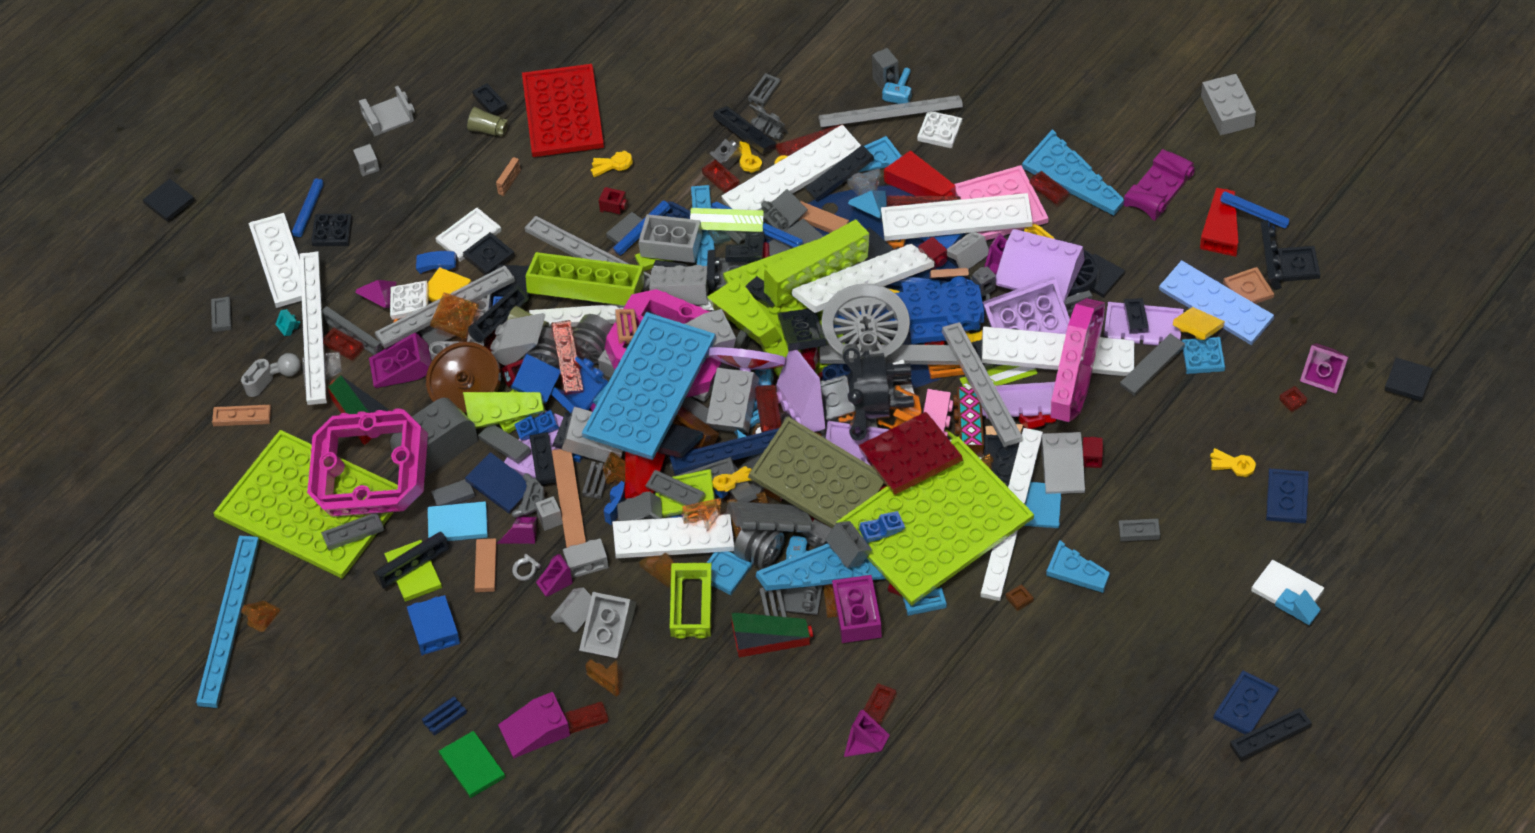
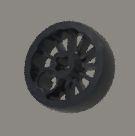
(1089, 265)

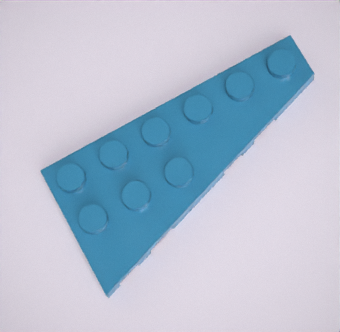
(1072, 173)
(812, 569)

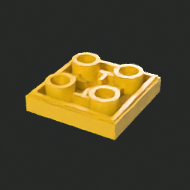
(445, 282)
(1198, 323)

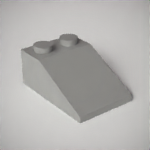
(715, 323)
(516, 338)
(1062, 463)
(607, 624)

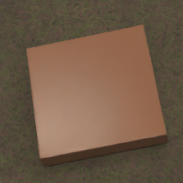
(948, 273)
(1250, 285)

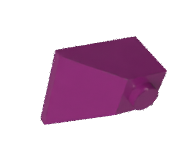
(1324, 368)

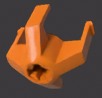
(904, 414)

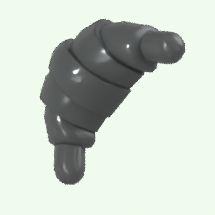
(533, 494)

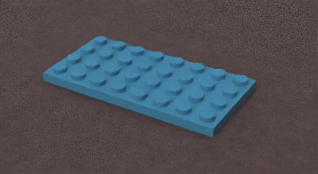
(649, 386)

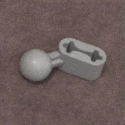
(262, 372)

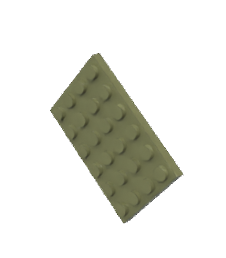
(814, 473)

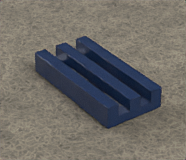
(441, 714)

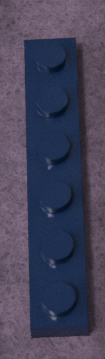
(734, 448)

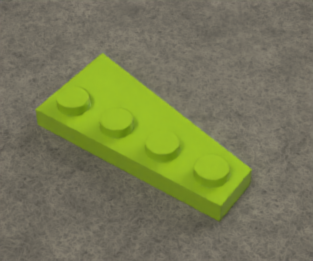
(499, 407)

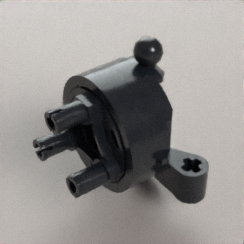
(872, 387)

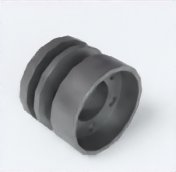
(591, 337)
(545, 348)
(759, 546)

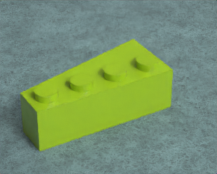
(744, 312)

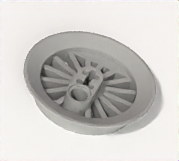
(864, 298)

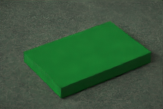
(471, 764)

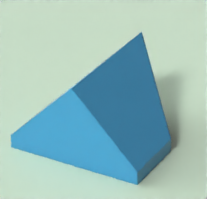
(870, 202)

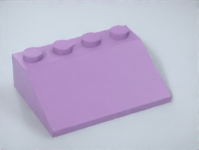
(1035, 258)
(1030, 308)
(801, 392)

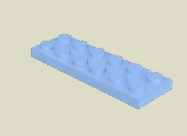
(1204, 293)

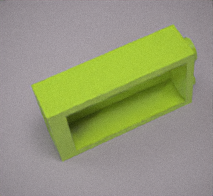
(684, 571)

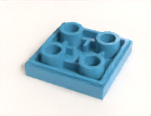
(1203, 355)

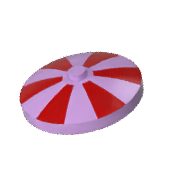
(746, 359)

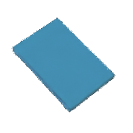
(1044, 506)

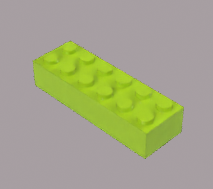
(817, 260)
(583, 278)

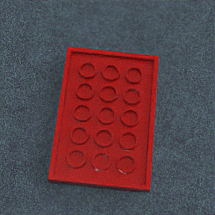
(562, 110)

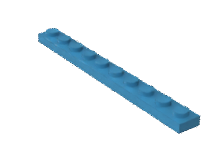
(227, 622)

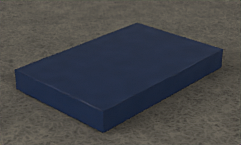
(498, 482)
(1287, 496)
(1246, 703)

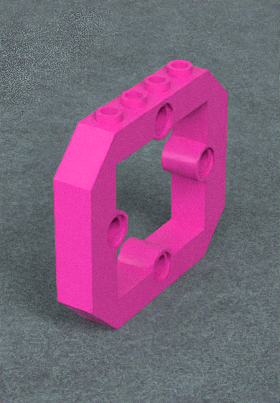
(670, 308)
(1077, 359)
(347, 425)

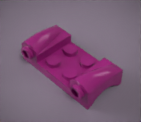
(1160, 184)

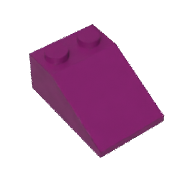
(401, 362)
(857, 609)
(534, 726)

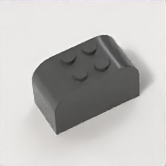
(448, 433)

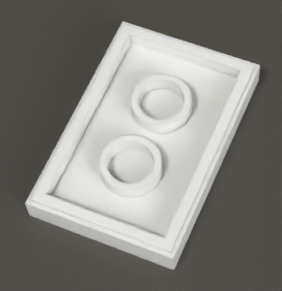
(467, 232)
(1278, 578)

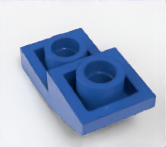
(436, 259)
(541, 424)
(617, 496)
(884, 526)

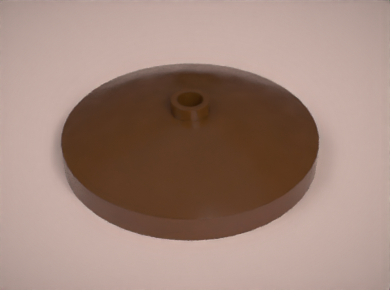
(462, 369)

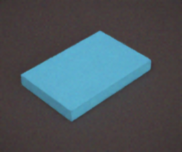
(458, 521)

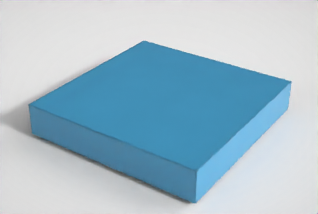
(728, 571)

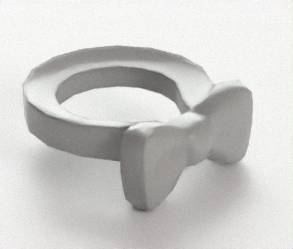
(535, 565)

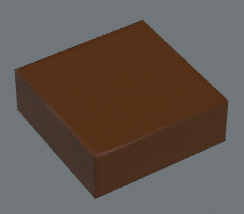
(1019, 597)

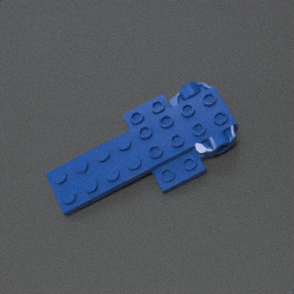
(936, 307)

